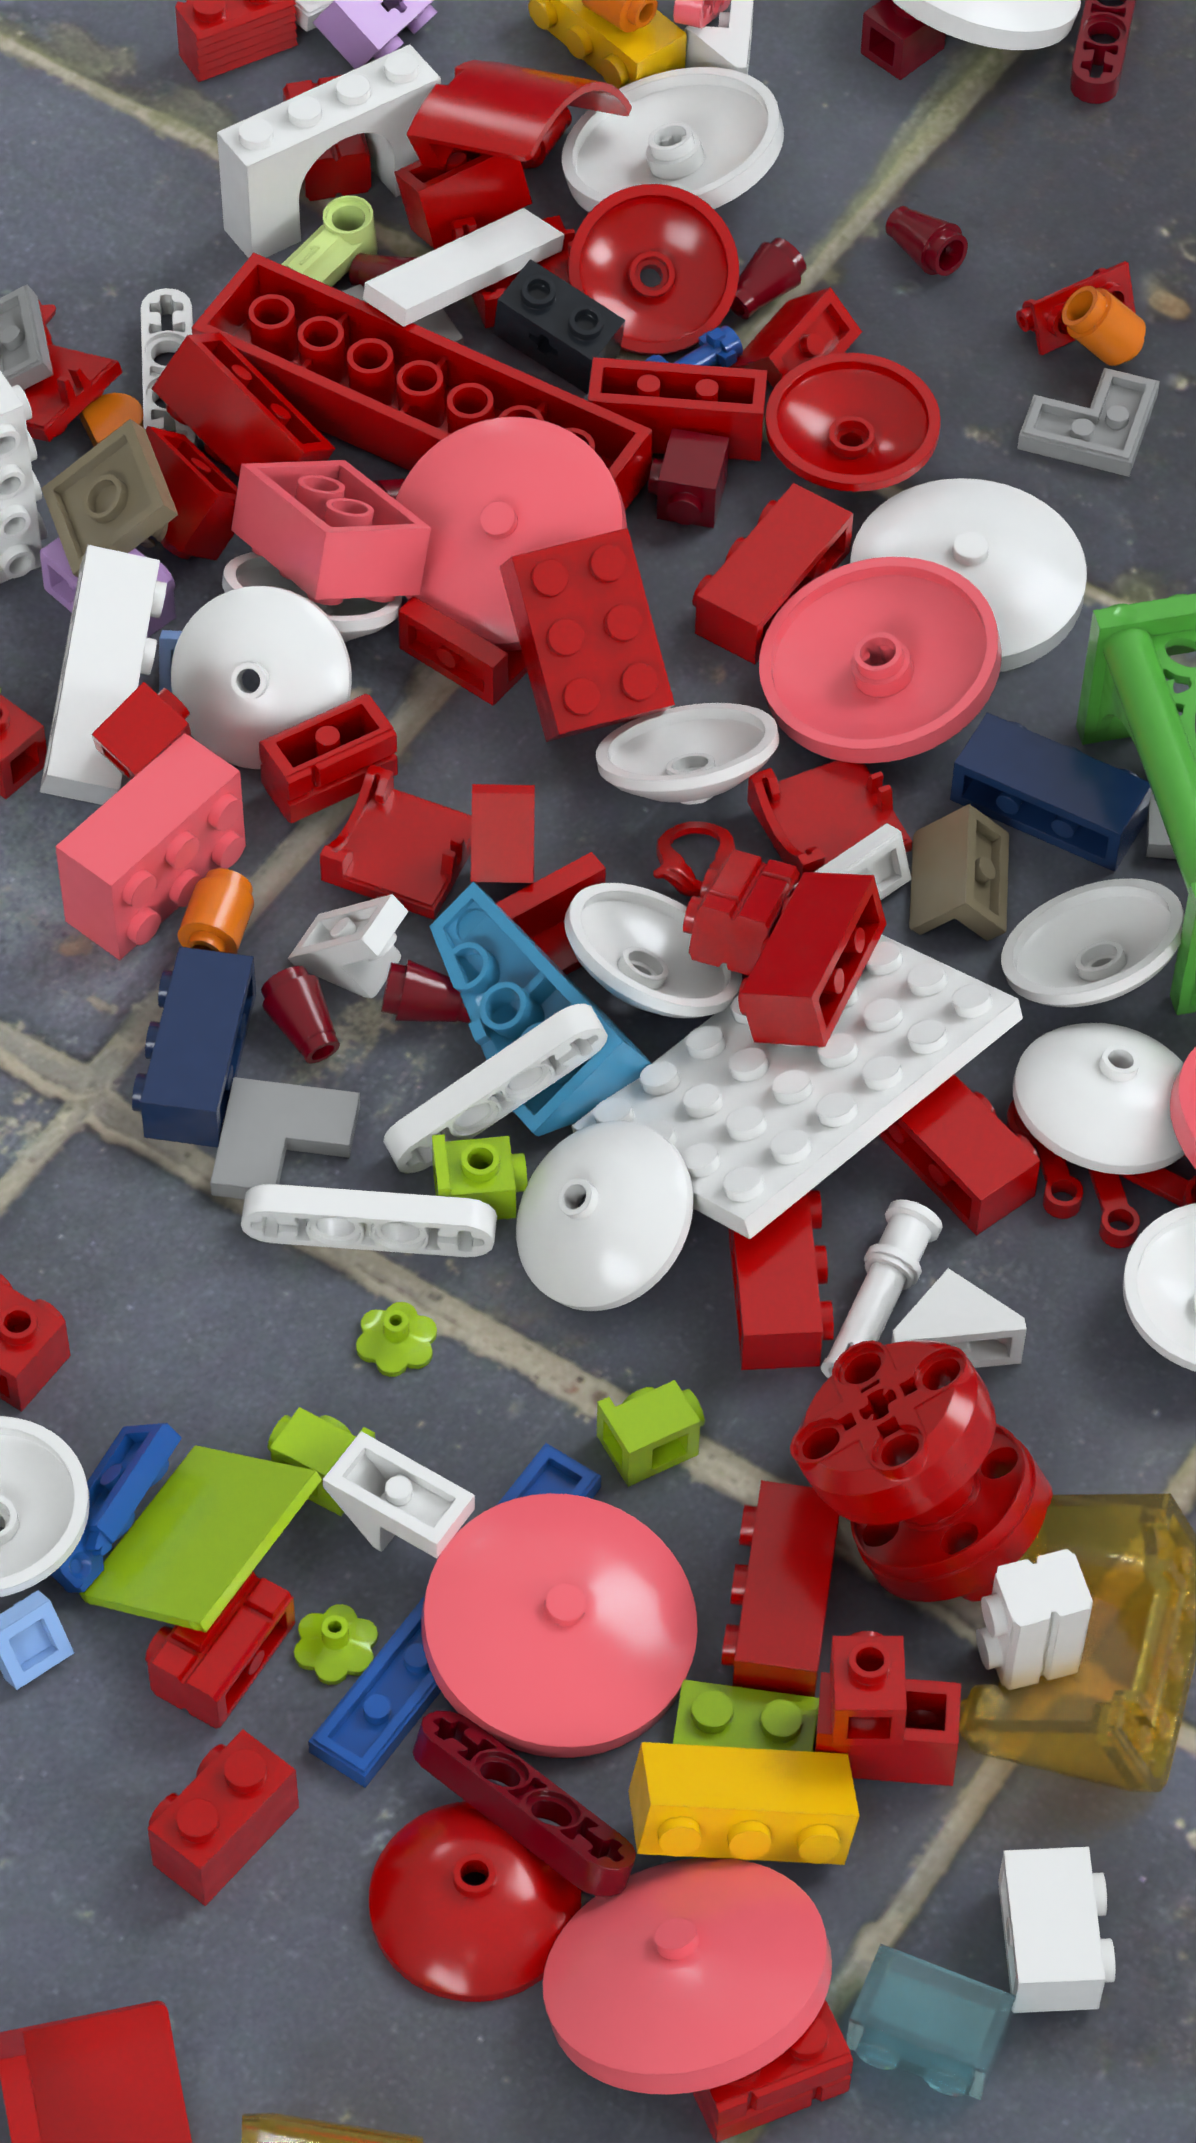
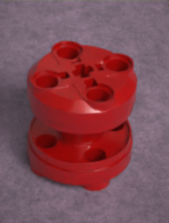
(921, 1469)

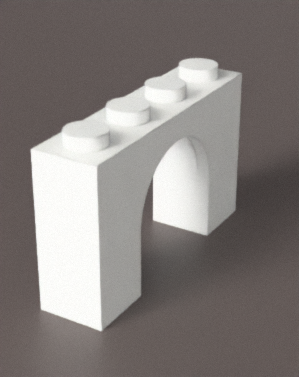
(272, 151)

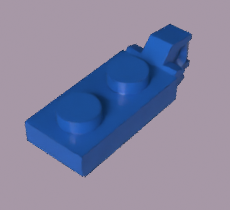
(115, 1489)

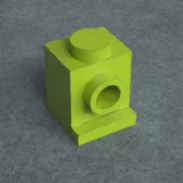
(479, 1171)
(650, 1430)
(314, 1445)

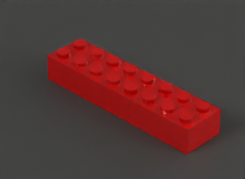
(396, 384)

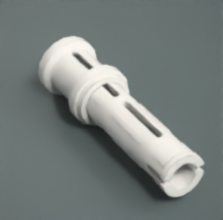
(890, 1269)

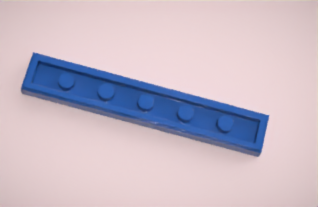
(398, 1681)

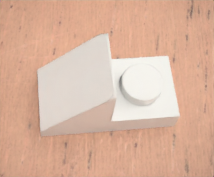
(724, 45)
(353, 945)
(396, 1496)

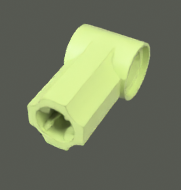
(330, 250)

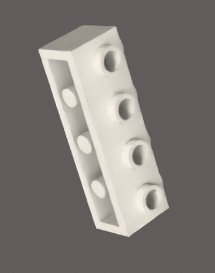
(19, 489)
(100, 668)

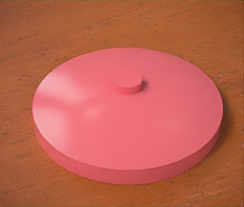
(498, 495)
(880, 660)
(559, 1625)
(687, 1976)

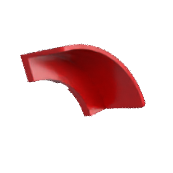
(502, 110)
(95, 2079)

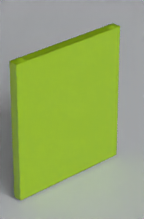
(201, 1537)

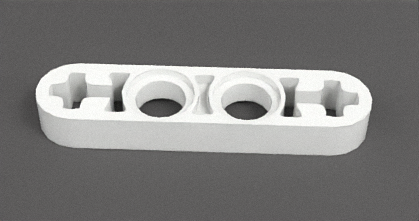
(156, 342)
(497, 1086)
(369, 1220)

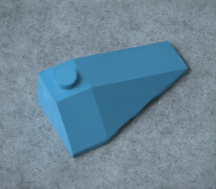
(515, 987)

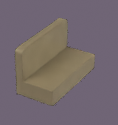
(960, 874)

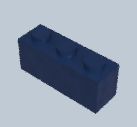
(1051, 791)
(195, 1046)

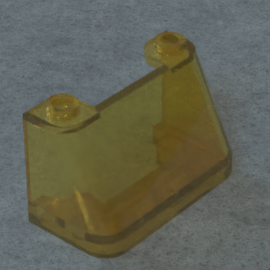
(1128, 1700)

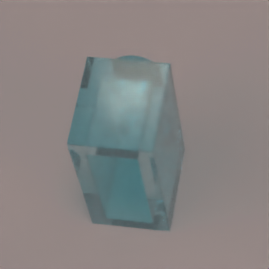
(929, 2023)

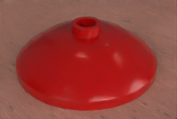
(678, 239)
(852, 422)
(461, 1936)

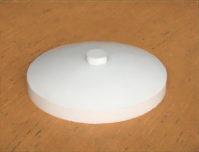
(998, 22)
(685, 130)
(998, 540)

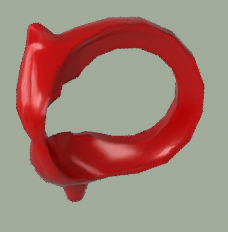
(673, 865)

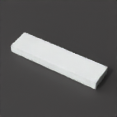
(462, 267)

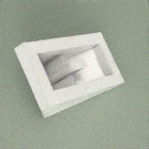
(967, 1319)

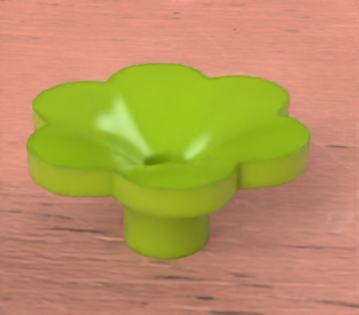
(396, 1339)
(335, 1644)

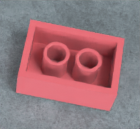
(330, 530)
(151, 846)

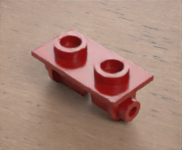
(1045, 314)

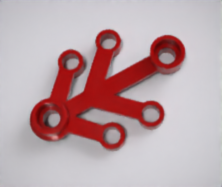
(1107, 1188)

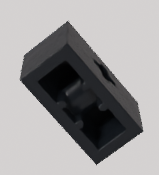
(557, 324)

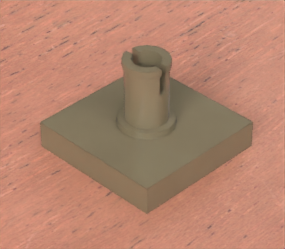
(111, 497)

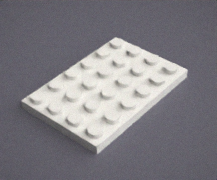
(781, 1117)

